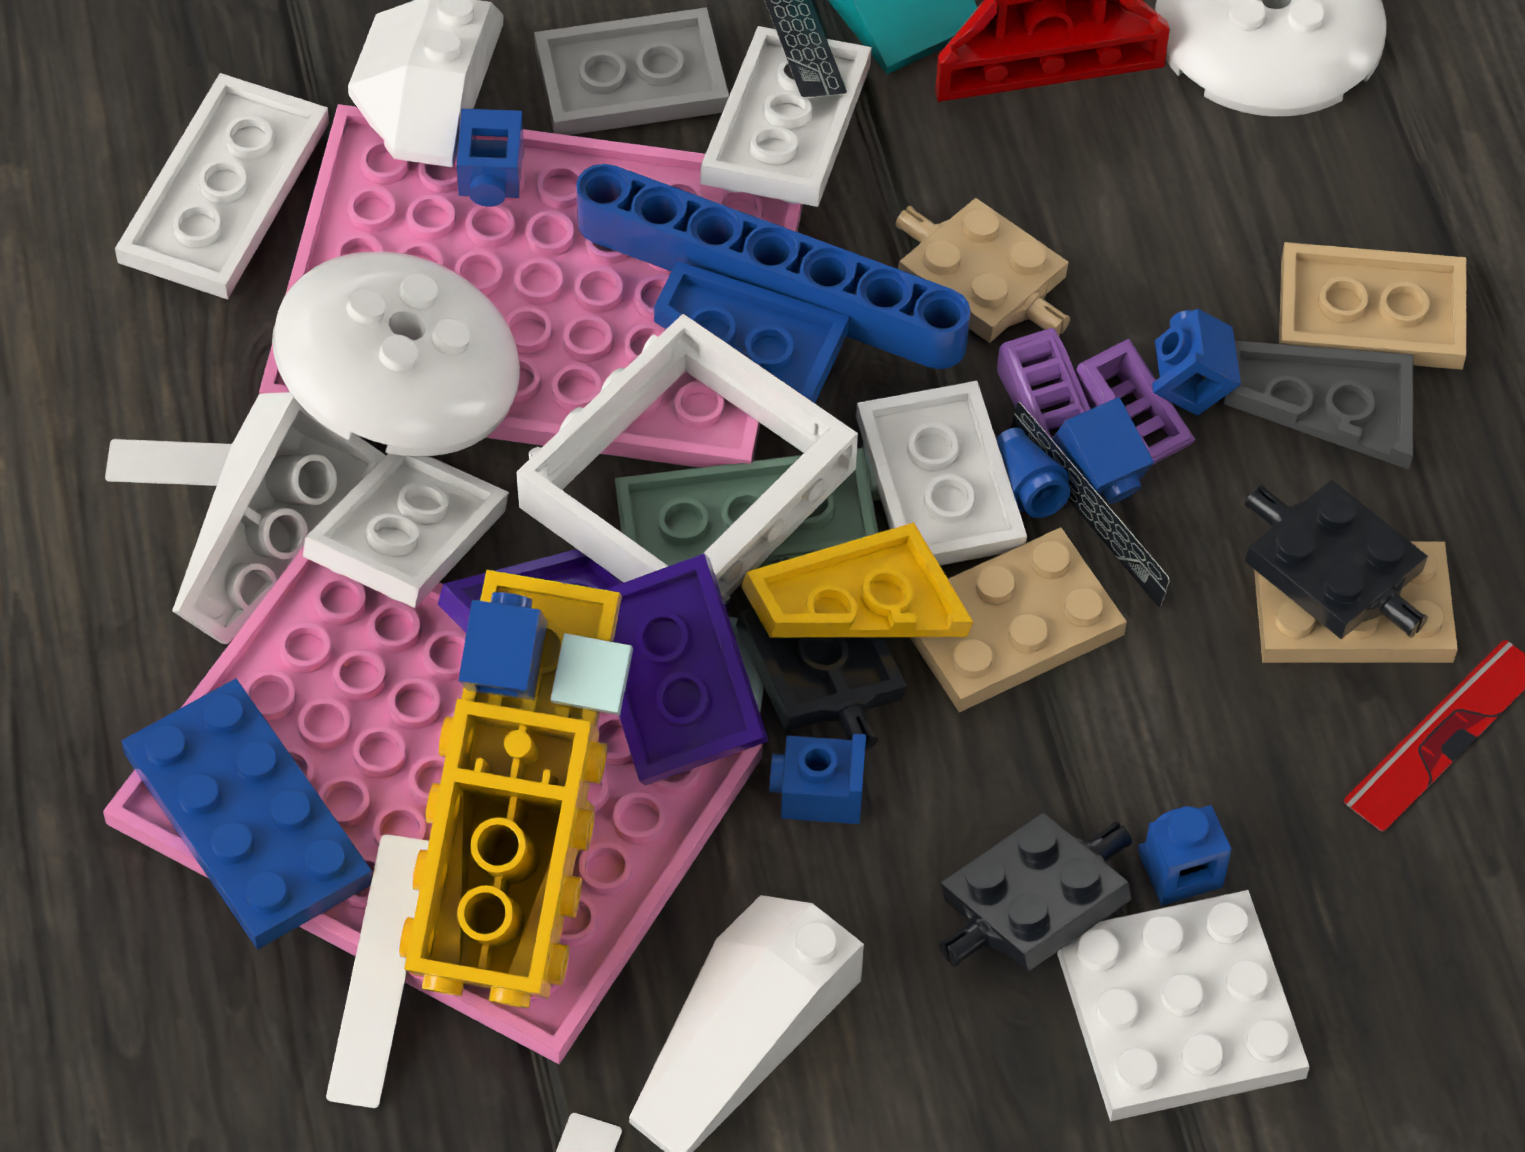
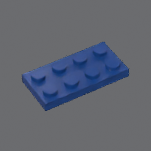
(247, 813)

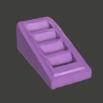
(1036, 361)
(1137, 379)

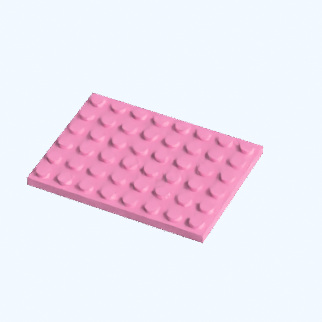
(566, 299)
(361, 709)

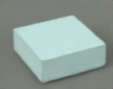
(591, 674)

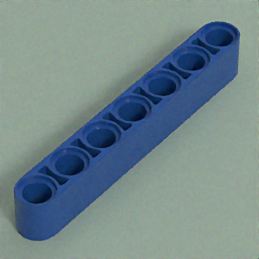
(673, 225)

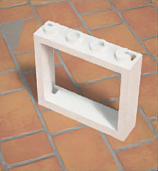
(627, 393)

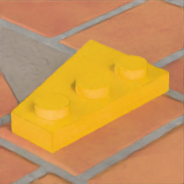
(859, 589)

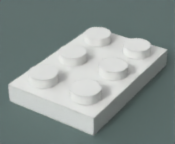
(942, 471)
(405, 526)

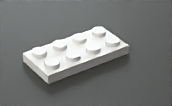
(773, 137)
(222, 186)

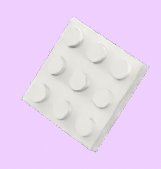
(1181, 1006)

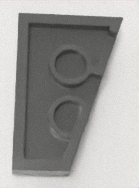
(1332, 394)

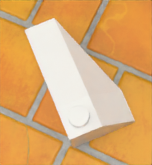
(271, 494)
(747, 1011)

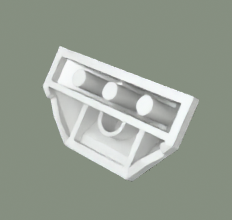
(420, 73)

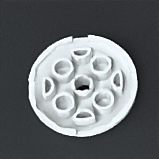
(1275, 58)
(396, 353)

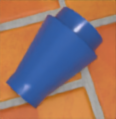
(1035, 477)

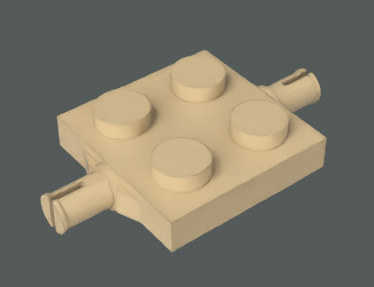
(990, 264)

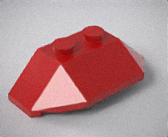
(1049, 43)

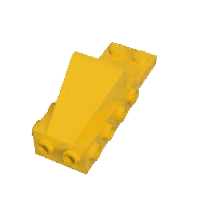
(510, 820)

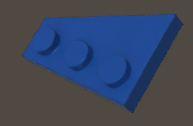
(771, 329)

